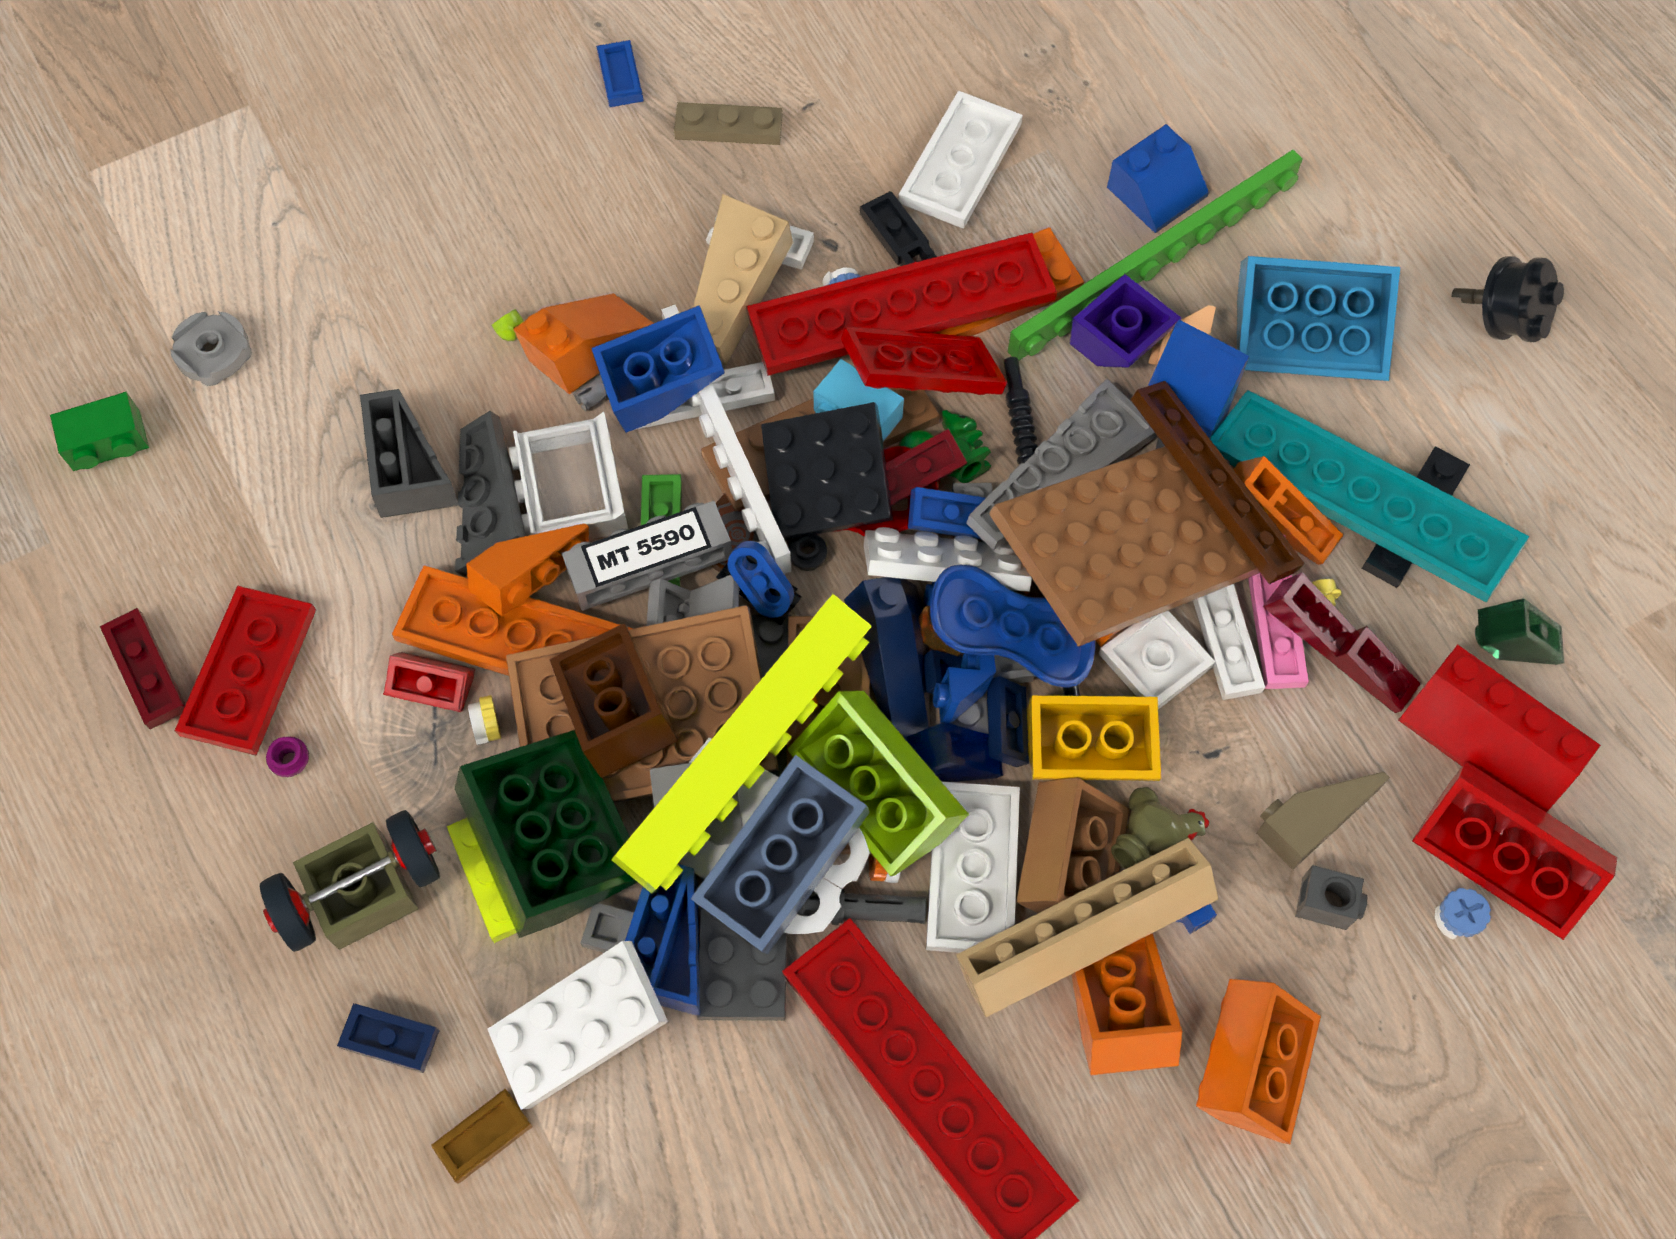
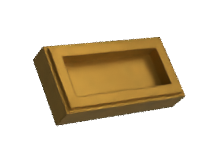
(481, 1136)

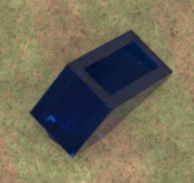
(956, 753)

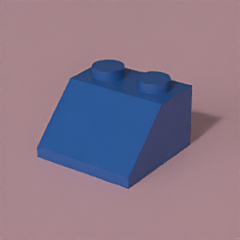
(1158, 178)

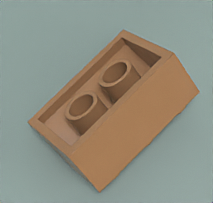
(1069, 842)

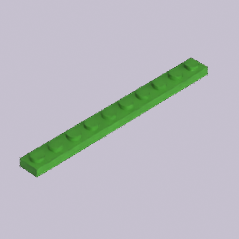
(1166, 248)

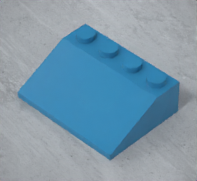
(1317, 317)

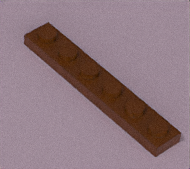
(1217, 482)

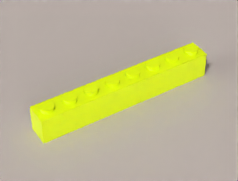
(740, 745)

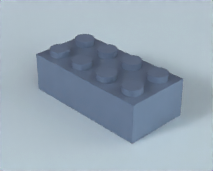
(781, 854)

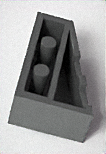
(400, 460)

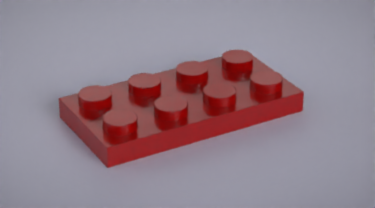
(923, 361)
(246, 670)

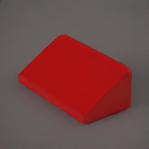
(428, 681)

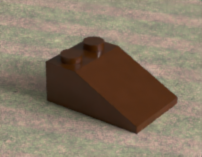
(612, 701)

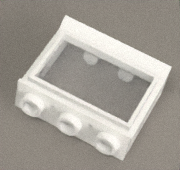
(568, 478)

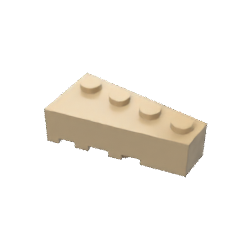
(739, 268)

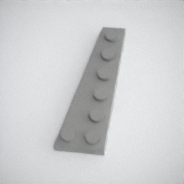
(1095, 436)

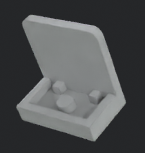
(673, 602)

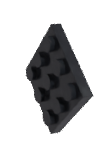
(827, 471)

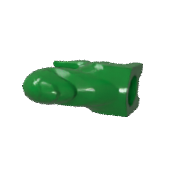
(966, 436)

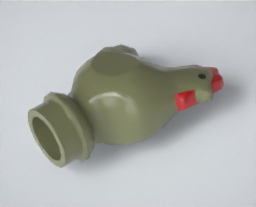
(1154, 828)

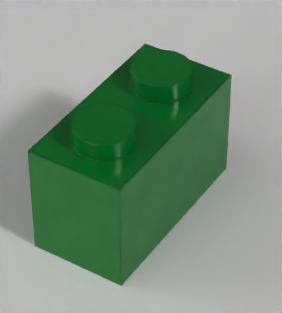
(99, 431)

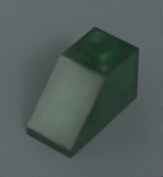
(1519, 633)

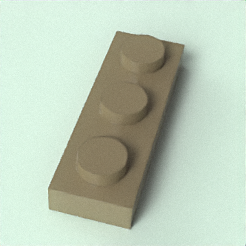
(728, 123)

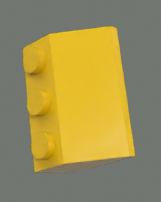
(1094, 738)

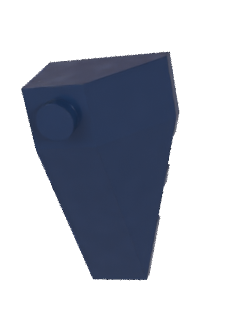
(894, 650)

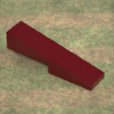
(1353, 651)

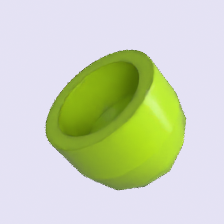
(506, 324)

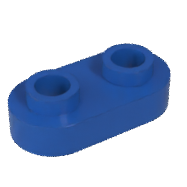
(758, 578)

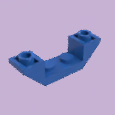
(962, 685)

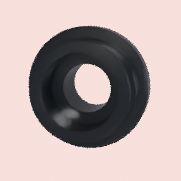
(809, 561)

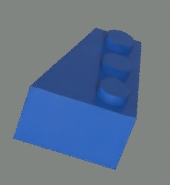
(668, 941)

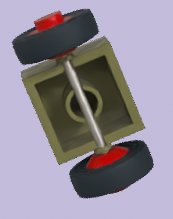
(352, 884)

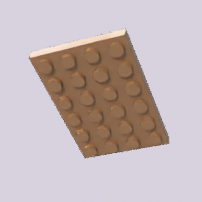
(1121, 544)
(700, 673)

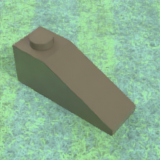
(1313, 815)

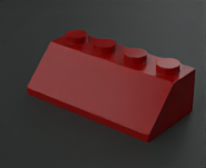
(1499, 729)
(1516, 850)

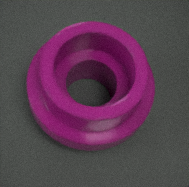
(282, 747)

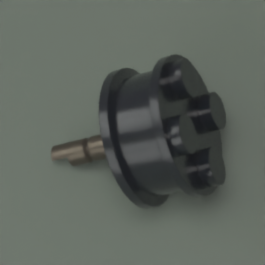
(1517, 298)

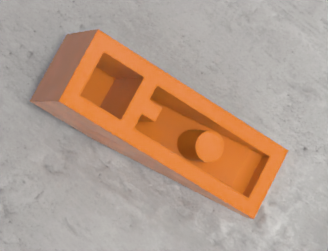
(1289, 509)

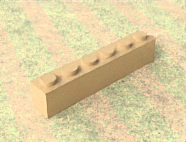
(1087, 926)

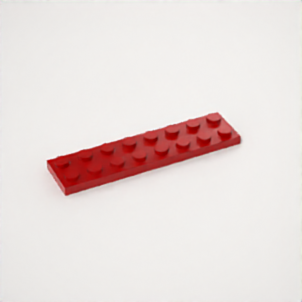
(909, 298)
(929, 1087)

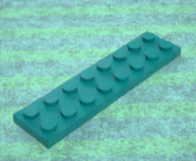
(1374, 496)

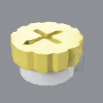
(484, 720)

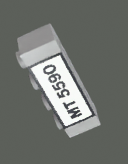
(657, 550)

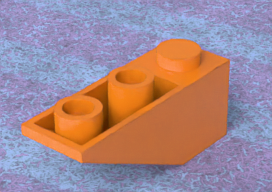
(521, 566)

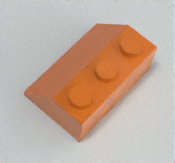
(1259, 1059)

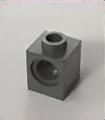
(1314, 906)

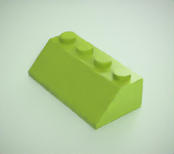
(876, 764)

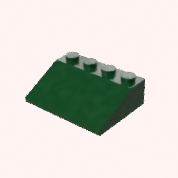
(545, 830)

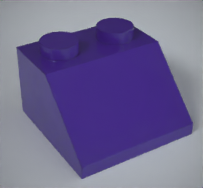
(1121, 325)

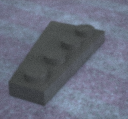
(488, 490)

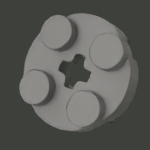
(213, 365)

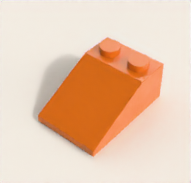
(562, 336)
(1127, 1011)

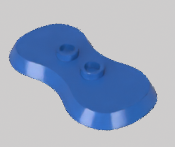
(986, 618)

